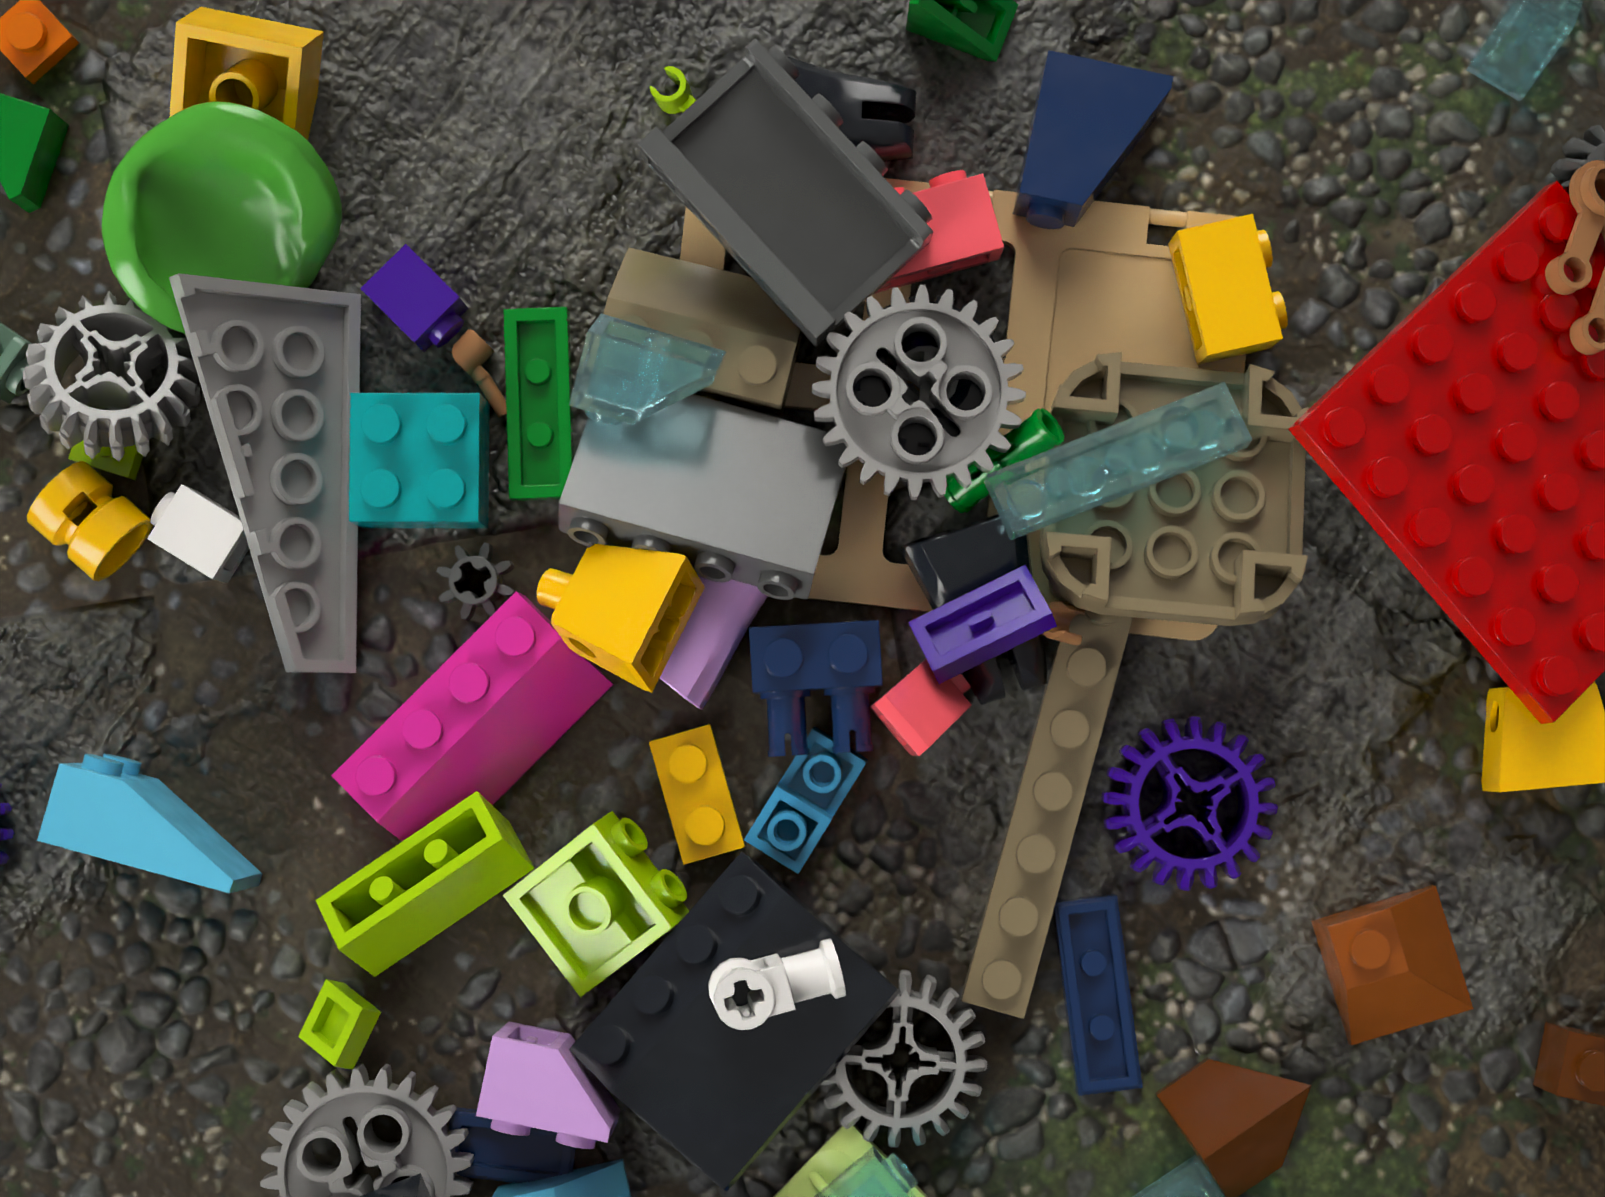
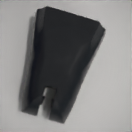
(869, 107)
(962, 561)

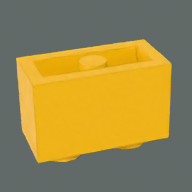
(1227, 288)

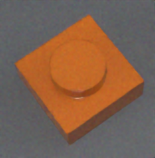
(34, 38)

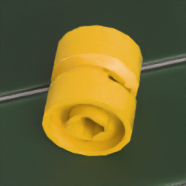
(80, 512)

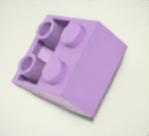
(544, 1086)

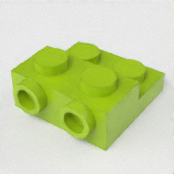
(598, 902)

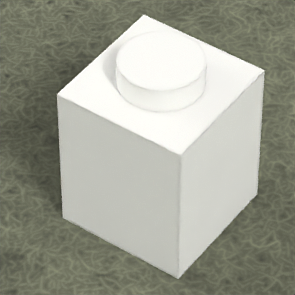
(199, 533)

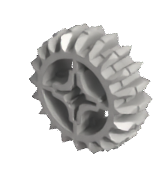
(106, 407)
(930, 1061)

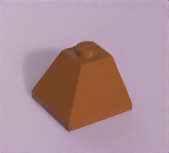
(1392, 965)

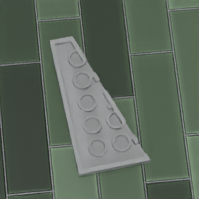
(278, 397)

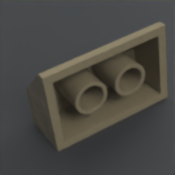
(716, 311)

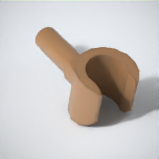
(470, 354)
(1063, 615)

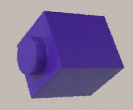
(416, 299)

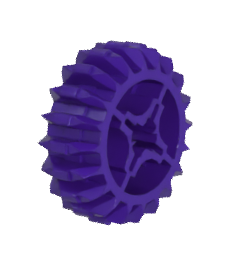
(1236, 773)

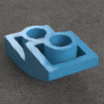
(805, 801)

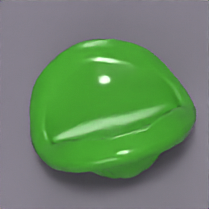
(219, 199)

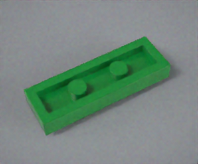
(538, 401)

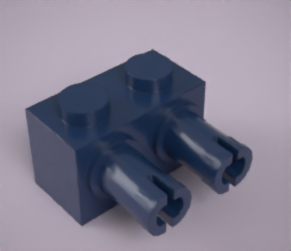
(817, 657)

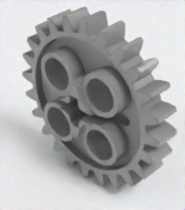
(963, 353)
(424, 1147)

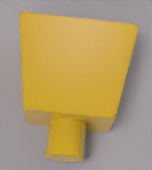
(623, 608)
(1537, 756)

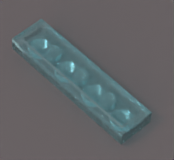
(1117, 460)

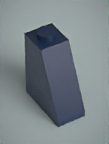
(1081, 133)

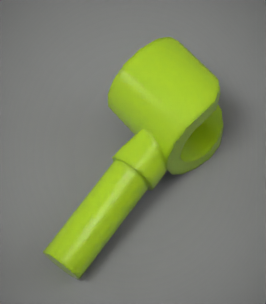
(681, 99)

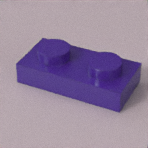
(982, 624)

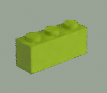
(424, 884)

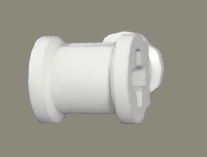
(774, 984)

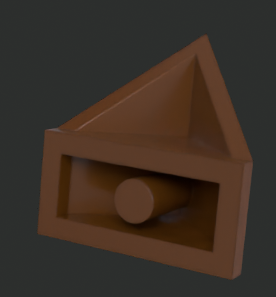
(1235, 1120)

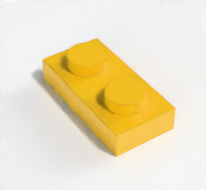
(697, 794)

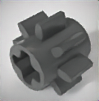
(459, 577)

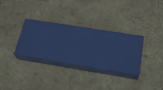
(1097, 995)

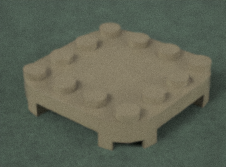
(1200, 544)

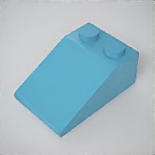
(140, 823)

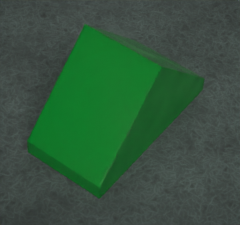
(965, 25)
(28, 150)

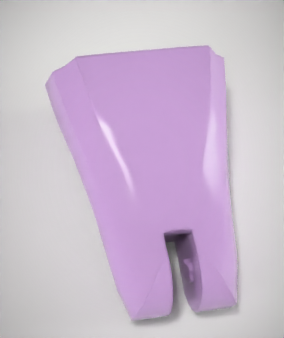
(711, 638)

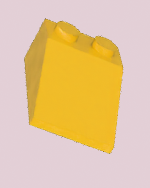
(248, 64)

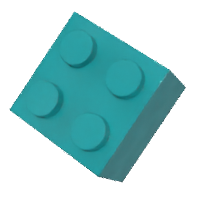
(419, 460)

